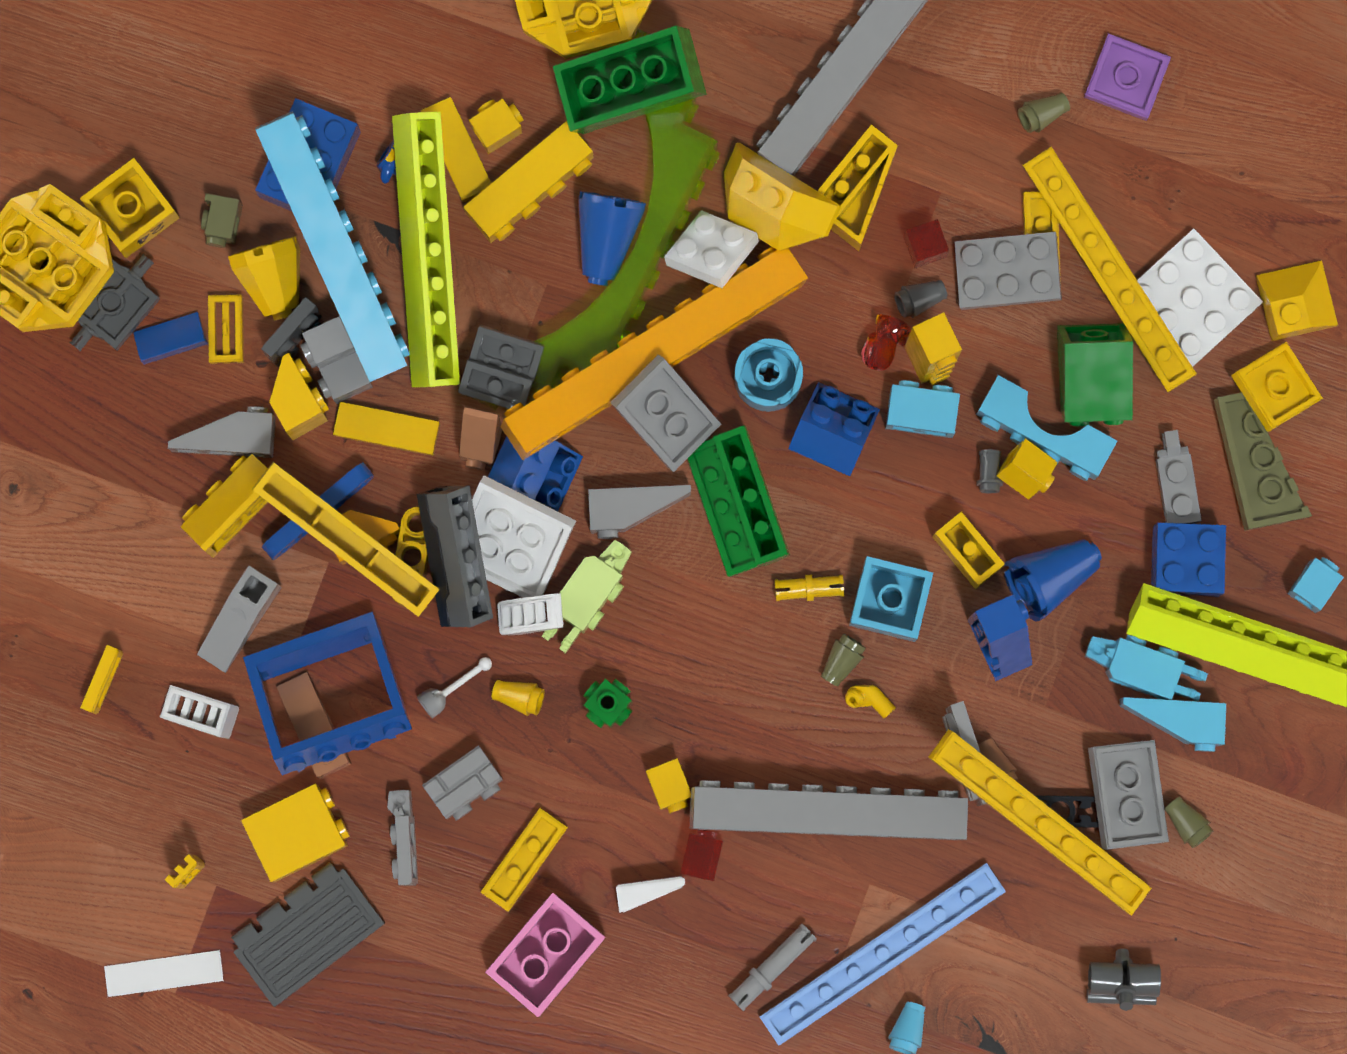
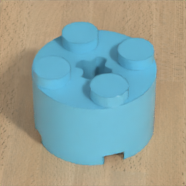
(785, 365)

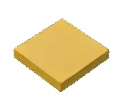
(1276, 387)

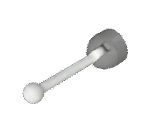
(435, 700)

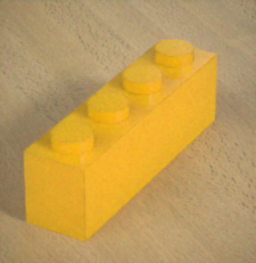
(528, 183)
(933, 349)

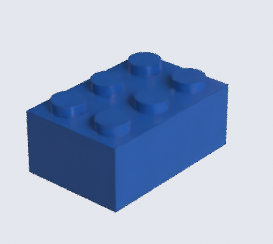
(331, 135)

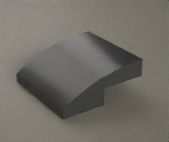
(501, 368)

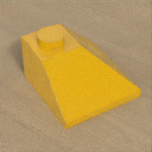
(1296, 300)

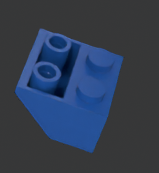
(834, 429)
(541, 476)

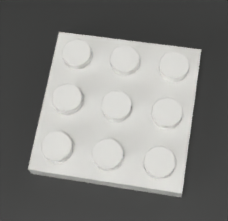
(1197, 295)
(518, 538)

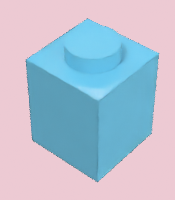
(1316, 584)

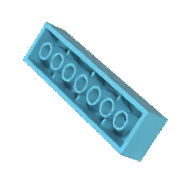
(331, 246)

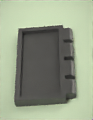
(307, 936)

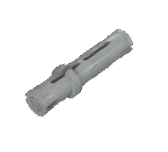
(762, 977)

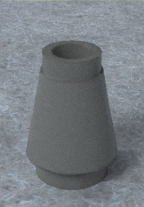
(919, 297)

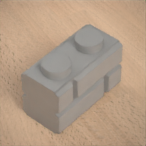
(463, 783)

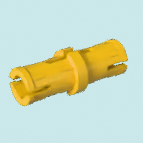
(809, 587)

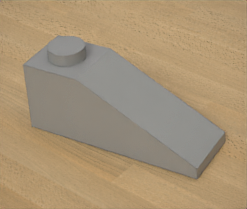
(233, 436)
(624, 508)

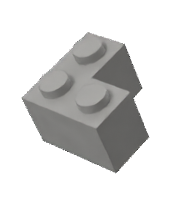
(337, 360)

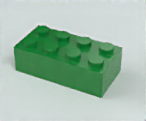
(629, 80)

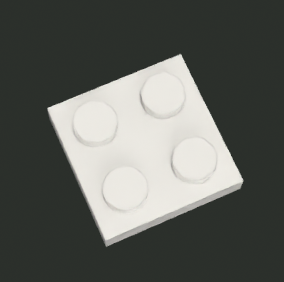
(711, 249)

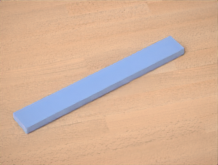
(882, 954)

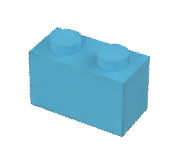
(922, 409)

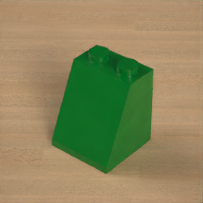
(1095, 373)

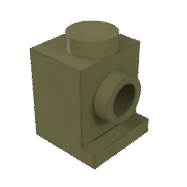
(221, 220)

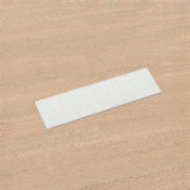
(163, 973)

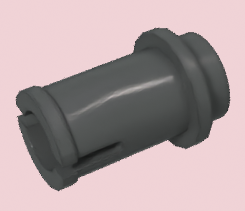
(988, 470)

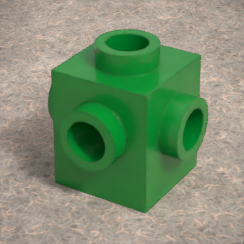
(618, 713)

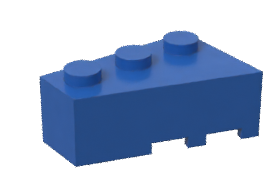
(1003, 636)

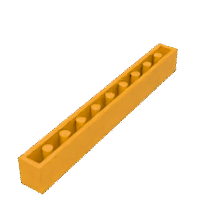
(673, 338)

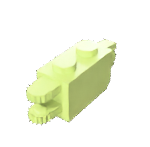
(588, 591)

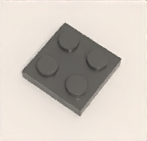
(290, 332)

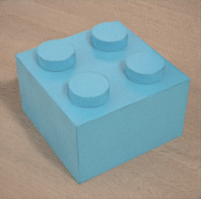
(891, 599)

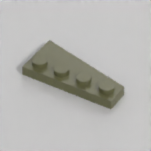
(1259, 477)

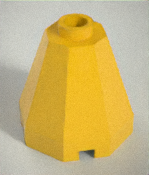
(270, 276)

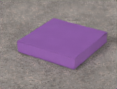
(1127, 77)

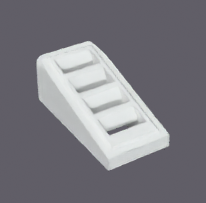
(528, 614)
(225, 722)
(639, 893)

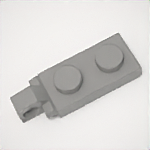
(1177, 481)
(403, 836)

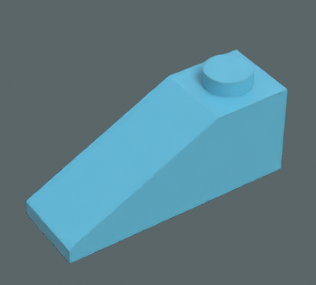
(1187, 721)

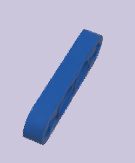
(334, 496)

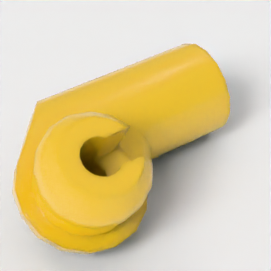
(869, 696)

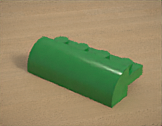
(737, 502)

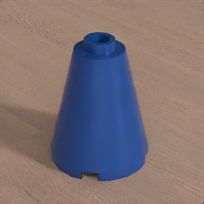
(606, 233)
(1051, 575)

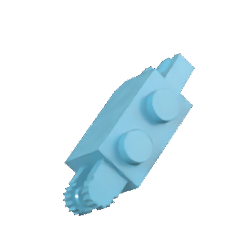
(1143, 668)

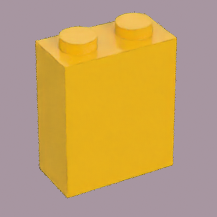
(296, 832)

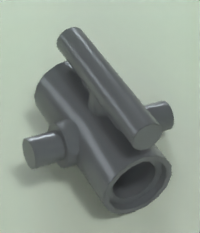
(1123, 982)

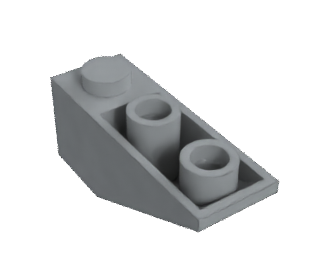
(238, 618)

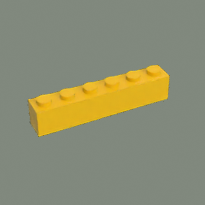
(345, 539)

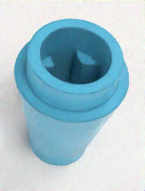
(908, 1029)

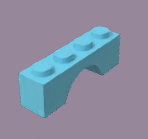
(1008, 409)

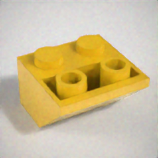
(294, 401)

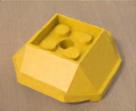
(580, 25)
(75, 242)

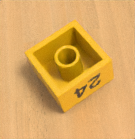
(130, 207)

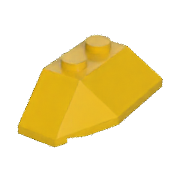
(774, 202)

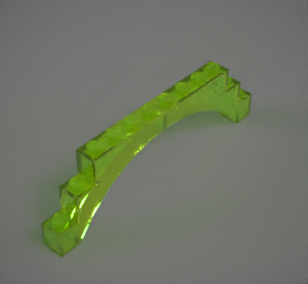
(678, 167)

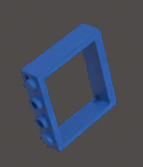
(312, 649)

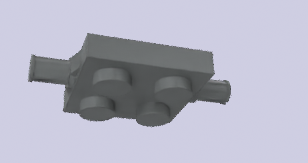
(117, 307)

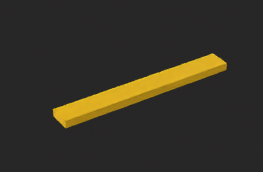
(1110, 269)
(1039, 822)

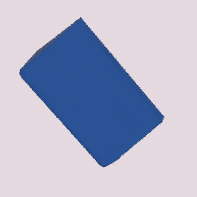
(170, 338)

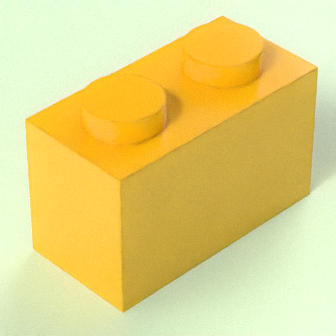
(968, 550)

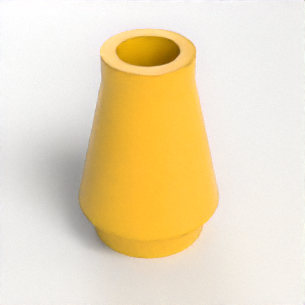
(522, 697)

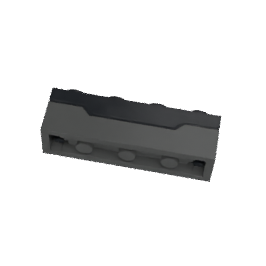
(455, 556)

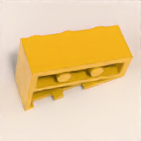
(858, 184)

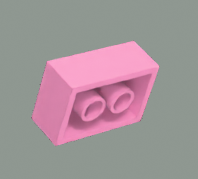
(545, 955)

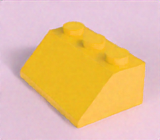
(227, 508)

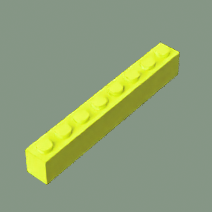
(426, 249)
(1239, 643)

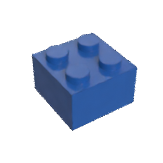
(1189, 559)

